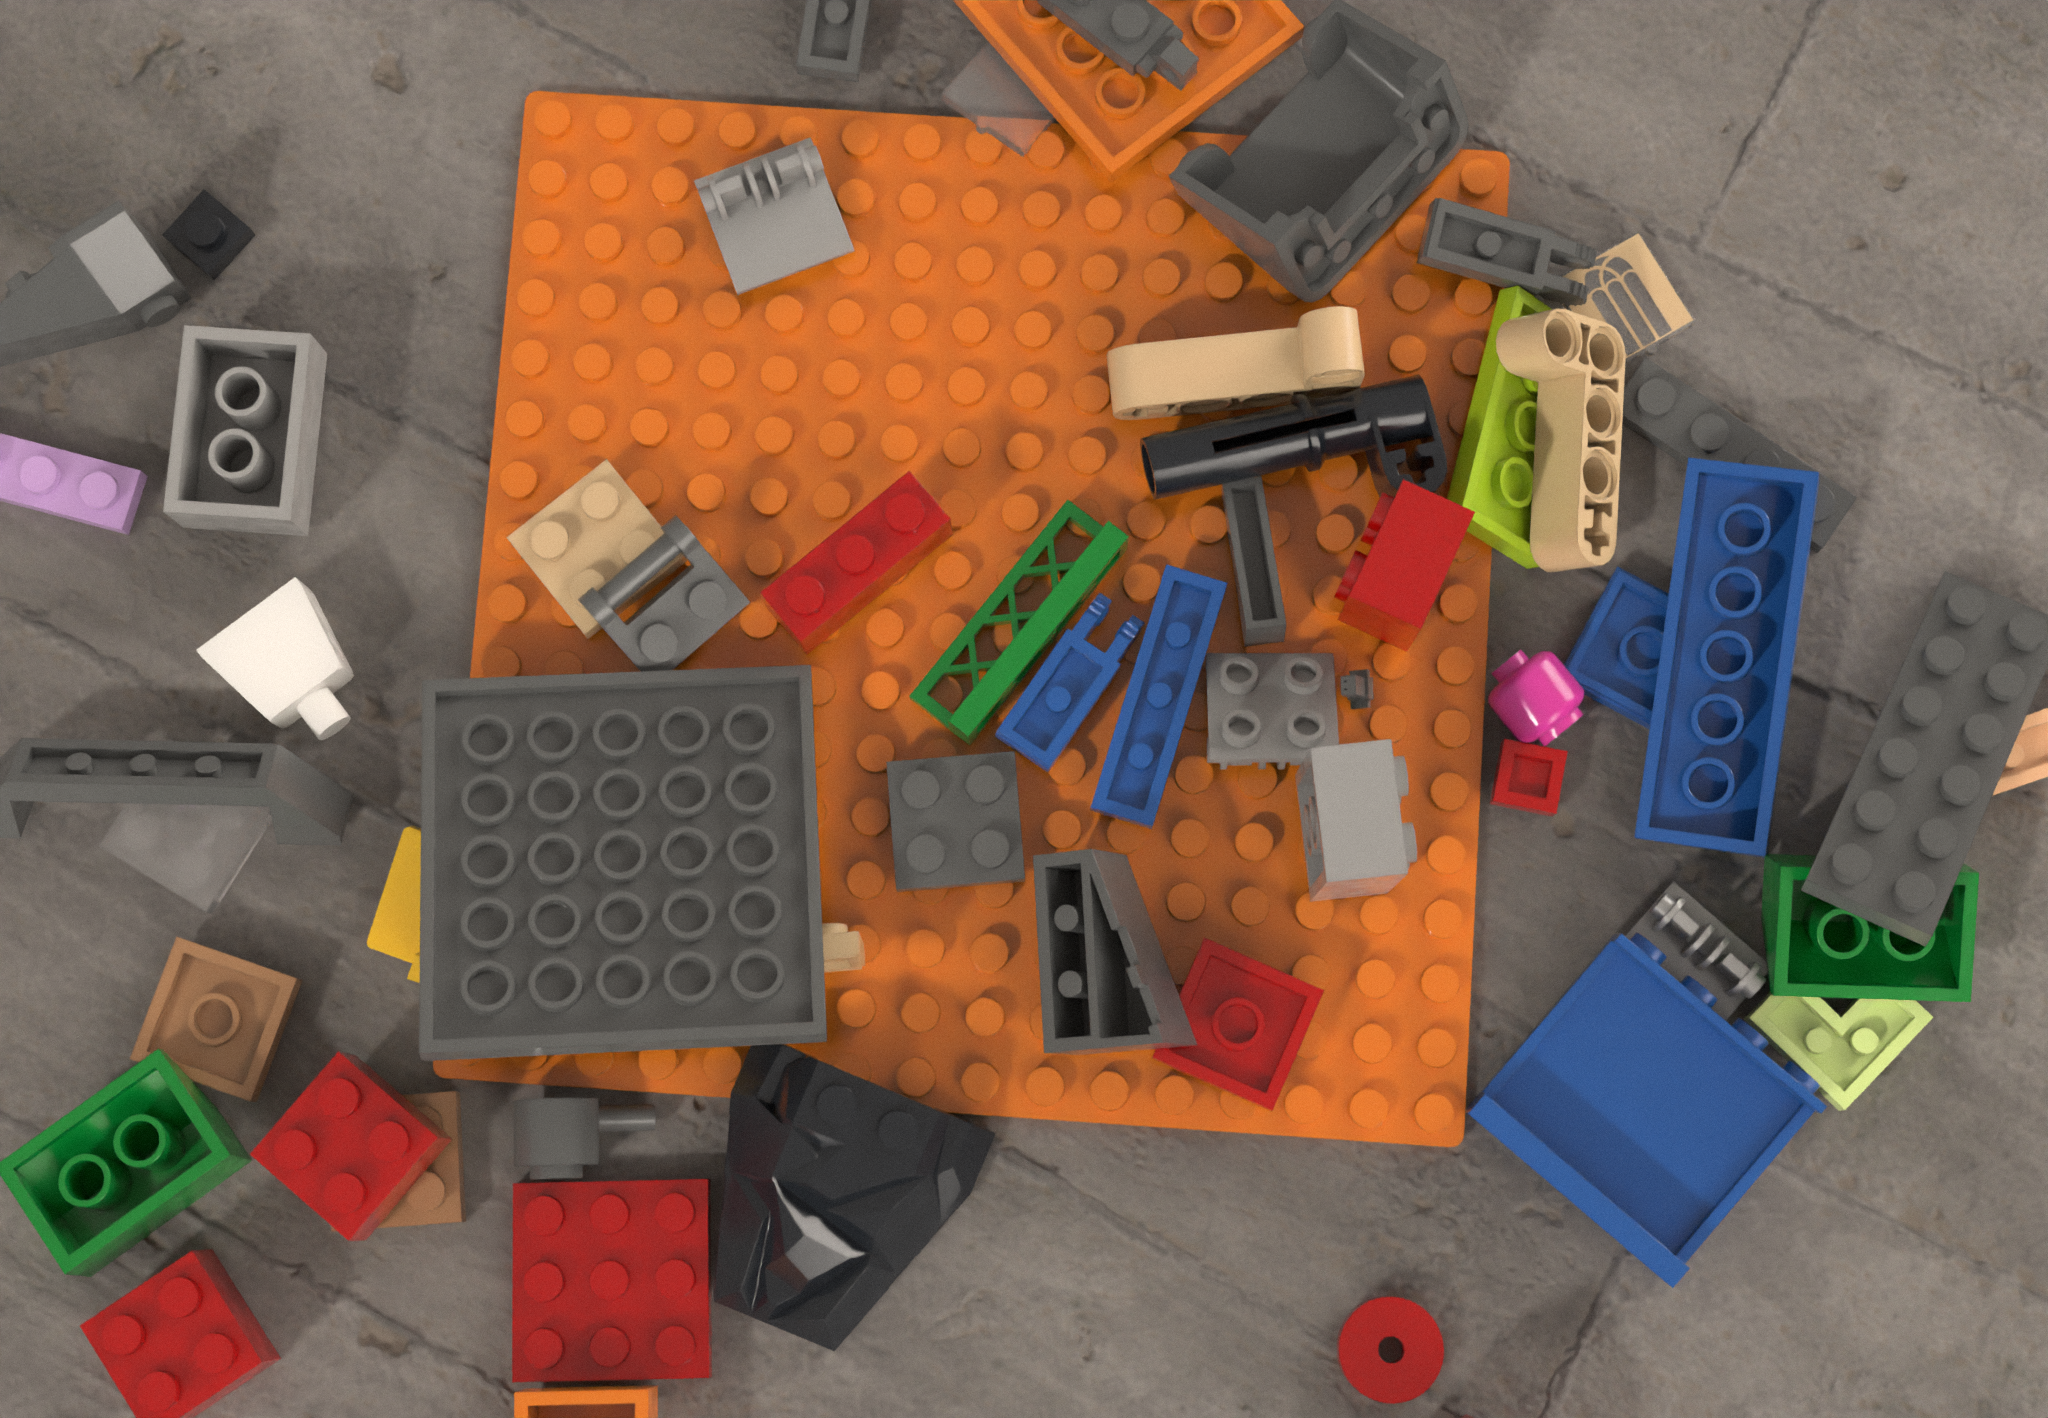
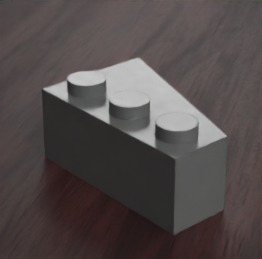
(1101, 960)

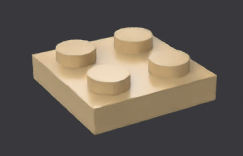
(588, 540)

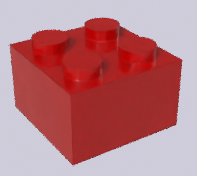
(1408, 559)
(351, 1146)
(180, 1339)

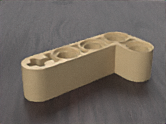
(1238, 368)
(1576, 433)

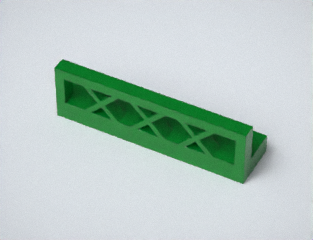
(1036, 635)

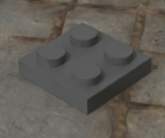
(955, 821)

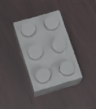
(245, 430)
(1354, 819)

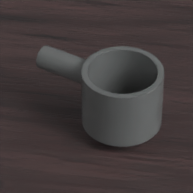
(563, 1133)

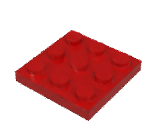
(611, 1280)

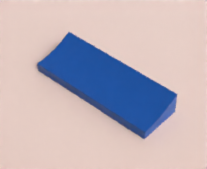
(1727, 656)

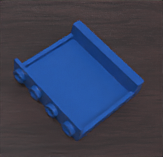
(1645, 1104)

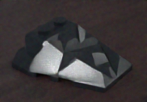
(830, 1191)

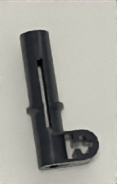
(1304, 435)

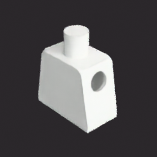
(285, 661)

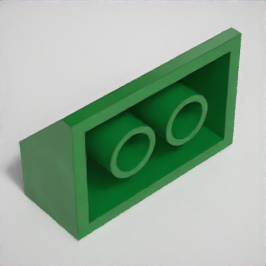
(1835, 954)
(122, 1164)

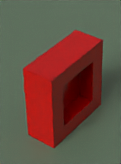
(1528, 777)

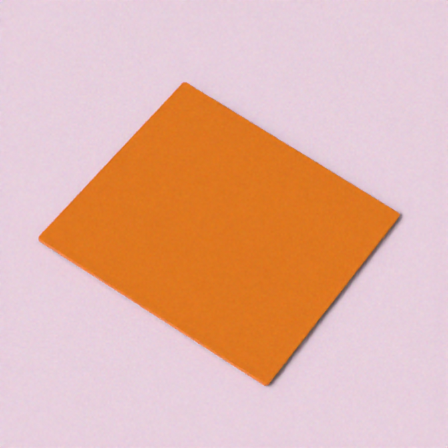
(978, 362)

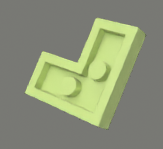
(1840, 1049)

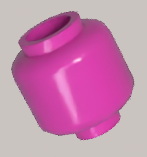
(1536, 697)

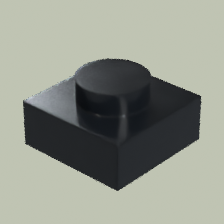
(208, 234)

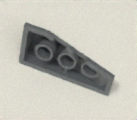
(99, 286)

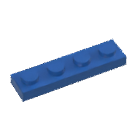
(1158, 696)

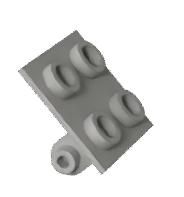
(774, 215)
(1269, 707)
(1702, 949)

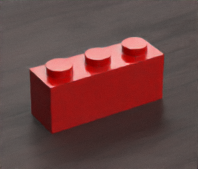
(857, 562)

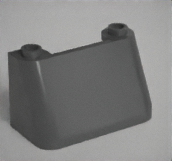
(1333, 154)

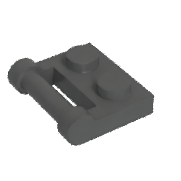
(677, 616)

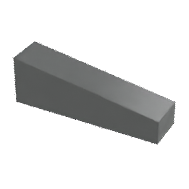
(1253, 562)

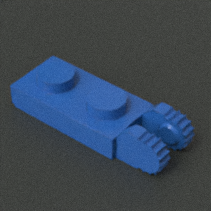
(1066, 688)

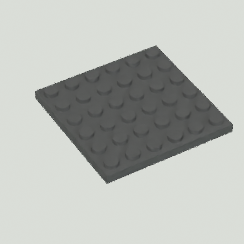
(619, 863)

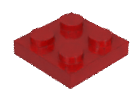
(1243, 1022)

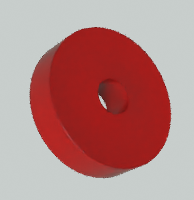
(1420, 1354)

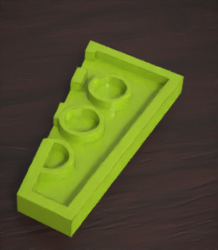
(1499, 444)

